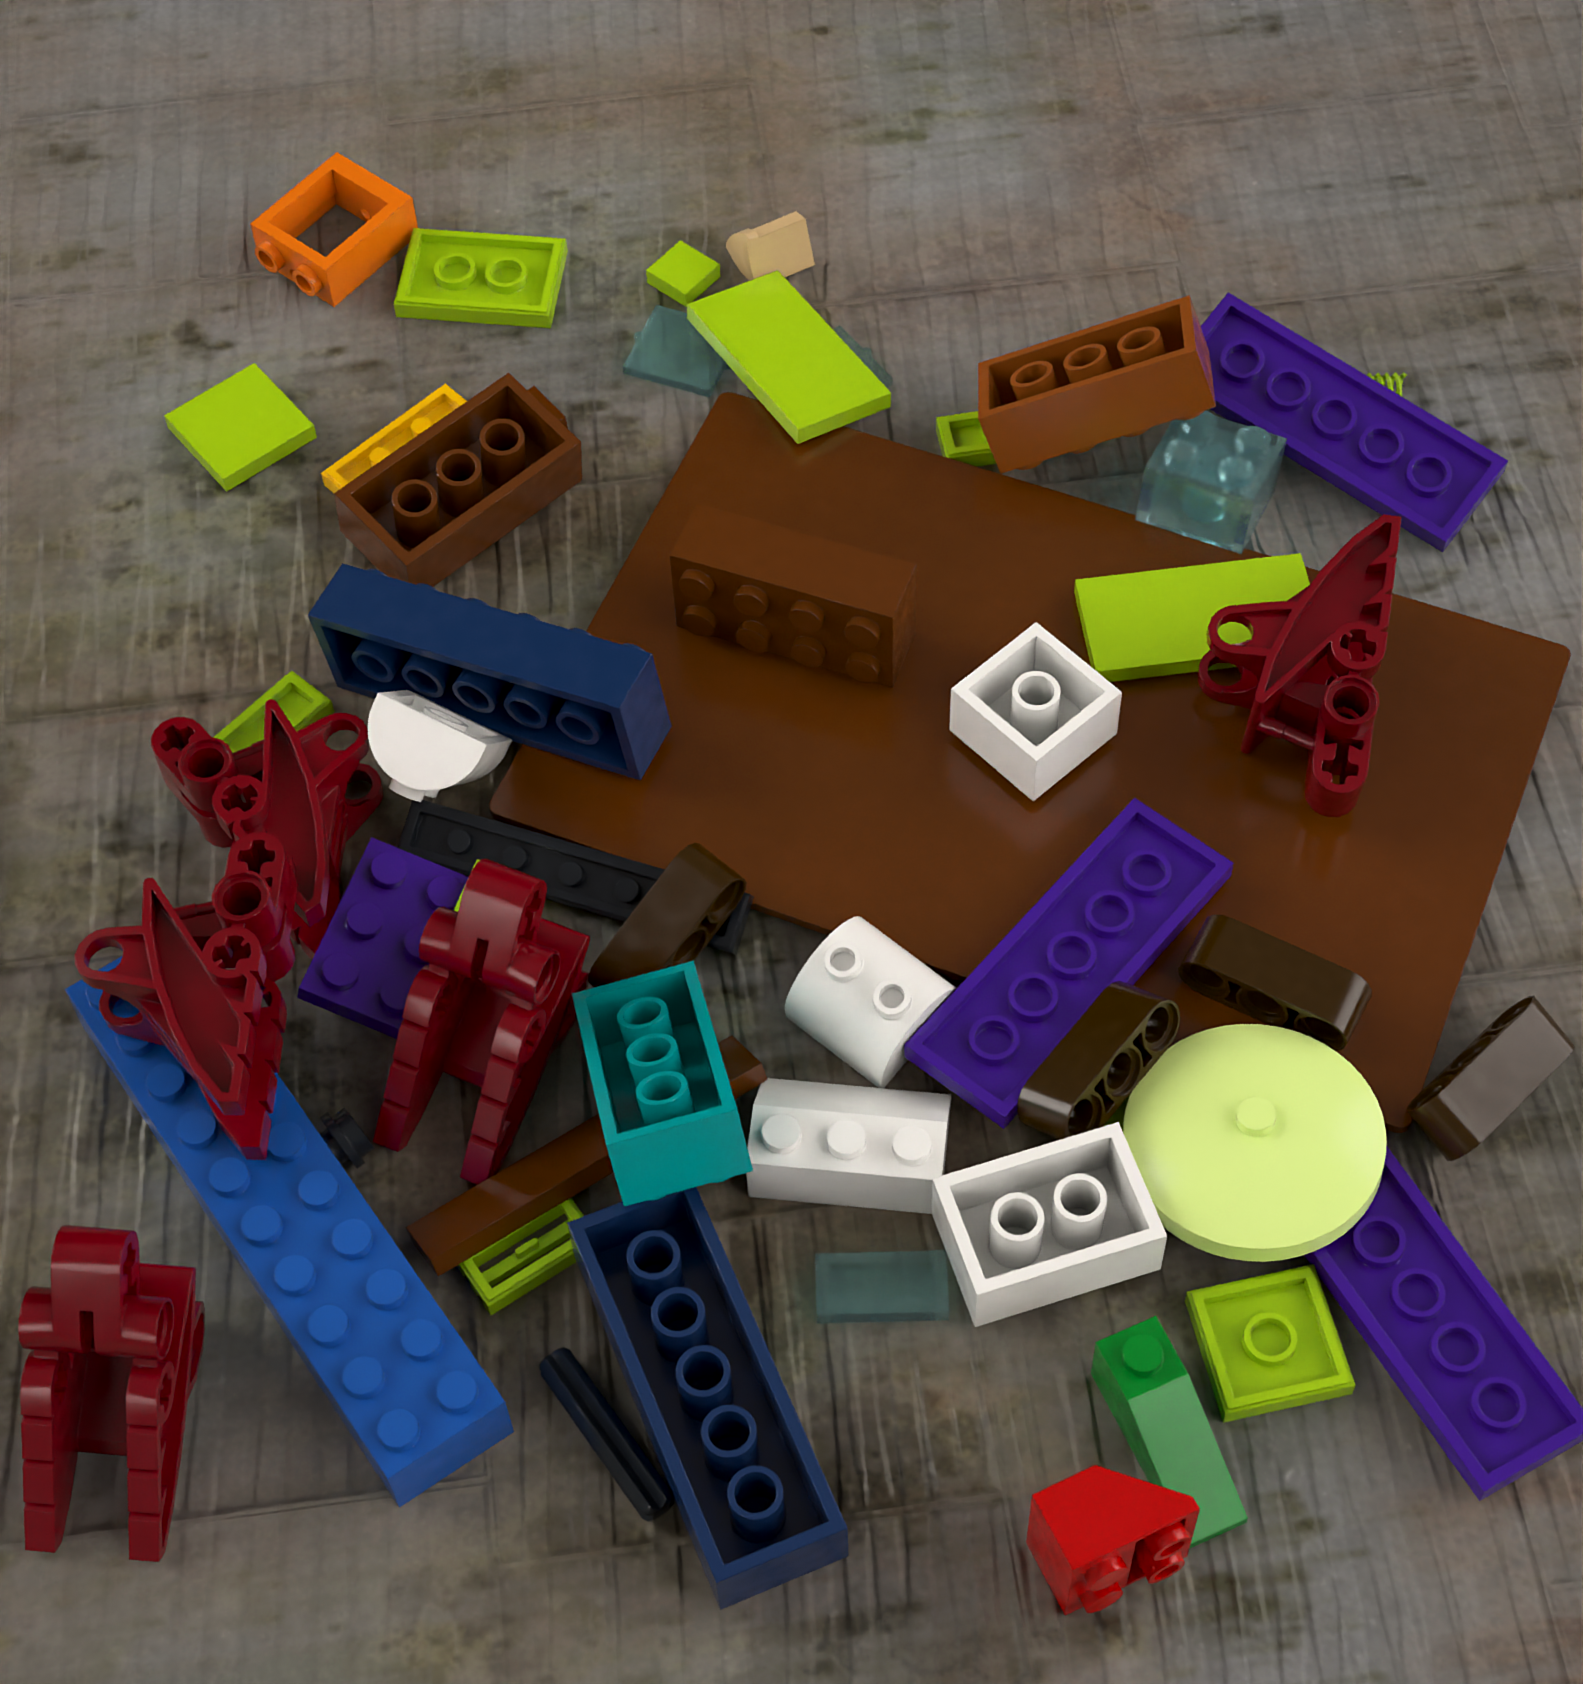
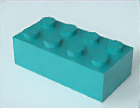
(660, 1084)

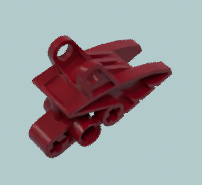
(1316, 665)
(278, 787)
(190, 1000)
(484, 1011)
(107, 1377)

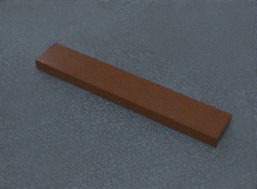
(540, 1181)

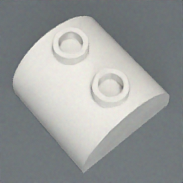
(429, 745)
(865, 998)

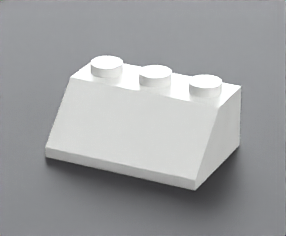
(847, 1145)

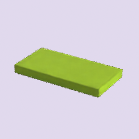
(788, 356)
(1161, 617)

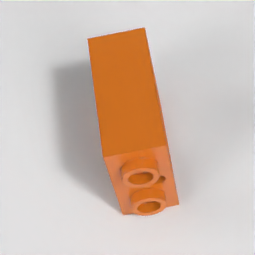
(342, 182)

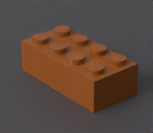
(1095, 385)

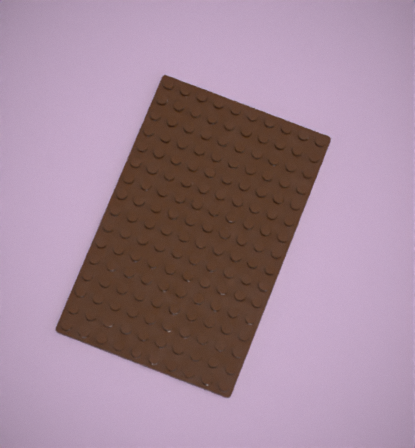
(873, 809)

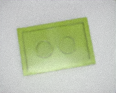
(481, 278)

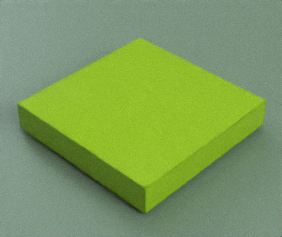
(240, 426)
(1269, 1343)

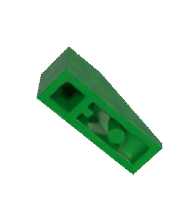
(1166, 1423)

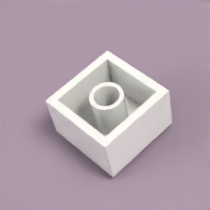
(1034, 711)

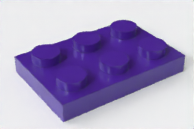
(376, 935)

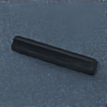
(606, 1434)

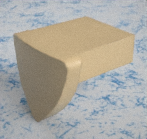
(772, 247)

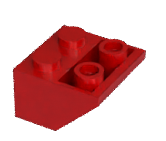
(1106, 1534)

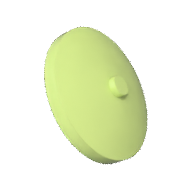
(1256, 1142)

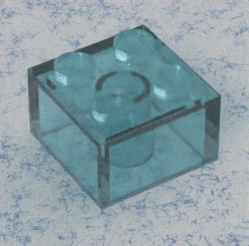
(1211, 480)

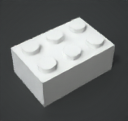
(1047, 1224)

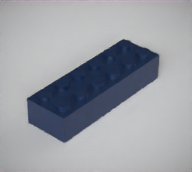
(494, 667)
(709, 1395)

